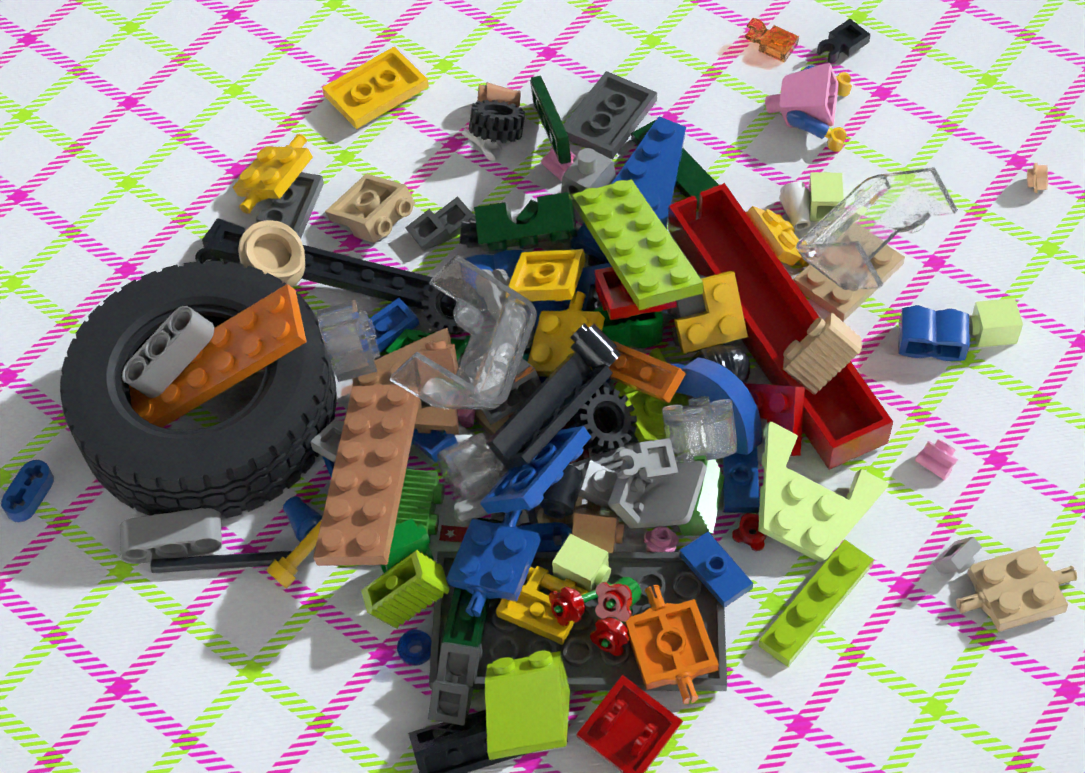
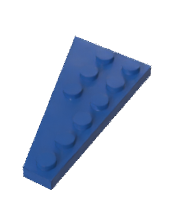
(653, 171)

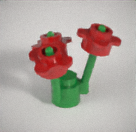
(613, 601)

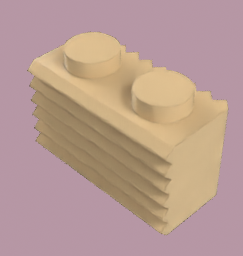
(821, 352)

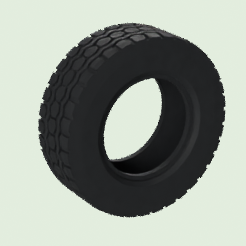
(213, 467)

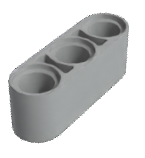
(168, 352)
(170, 535)

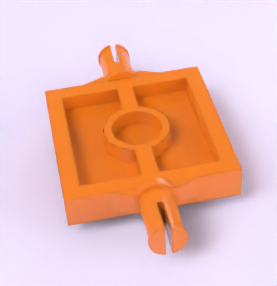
(671, 644)

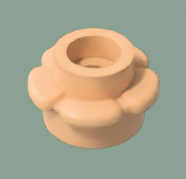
(1038, 177)

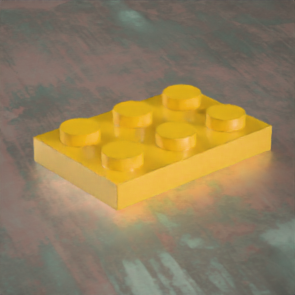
(375, 87)

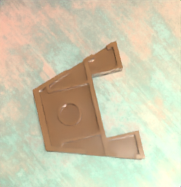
(426, 418)

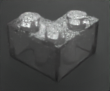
(349, 339)

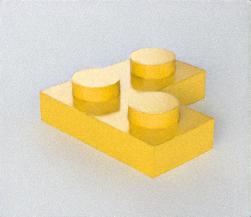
(720, 322)

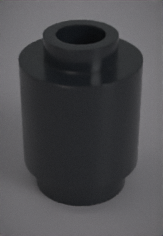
(594, 346)
(562, 496)

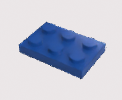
(525, 485)

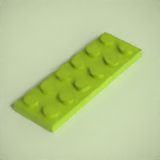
(637, 244)

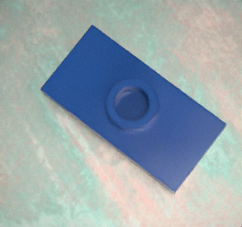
(741, 483)
(716, 569)

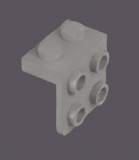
(658, 500)

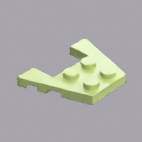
(802, 511)

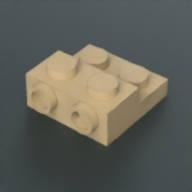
(372, 207)

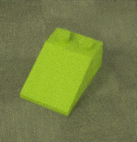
(526, 704)

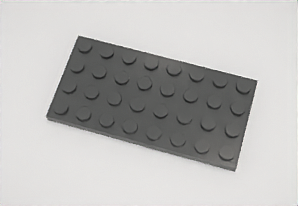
(584, 662)

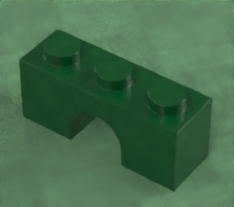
(552, 223)

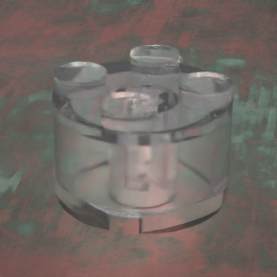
(701, 429)
(469, 467)

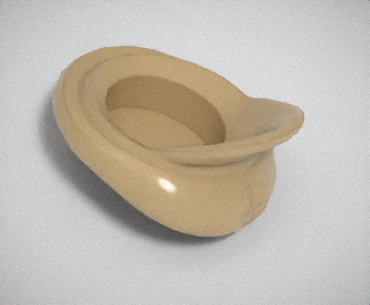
(273, 249)

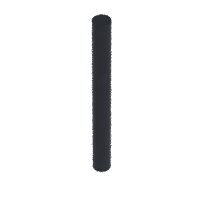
(216, 561)

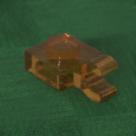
(773, 42)

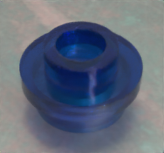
(410, 639)

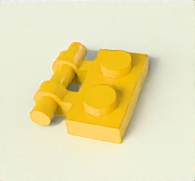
(778, 235)
(534, 608)

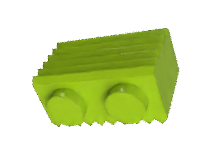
(405, 589)

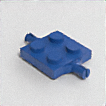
(493, 560)

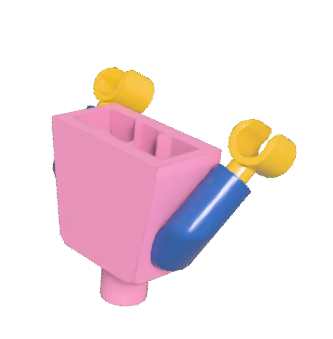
(810, 102)

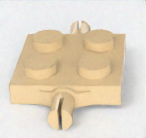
(1017, 589)

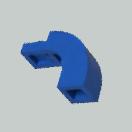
(718, 383)

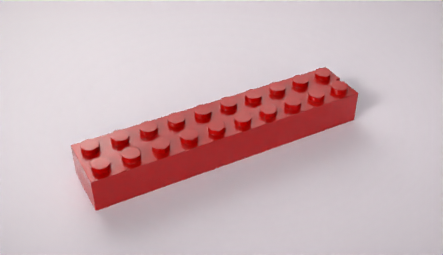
(842, 416)

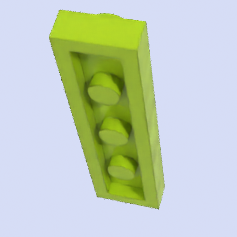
(816, 603)

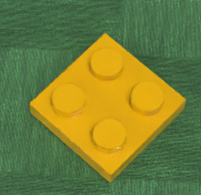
(548, 274)

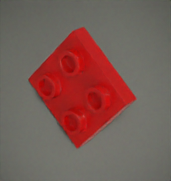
(629, 728)

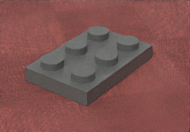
(609, 114)

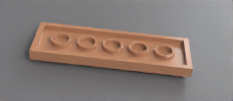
(367, 477)

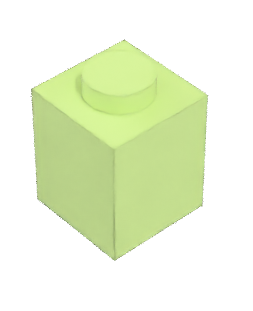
(825, 193)
(995, 322)
(581, 563)

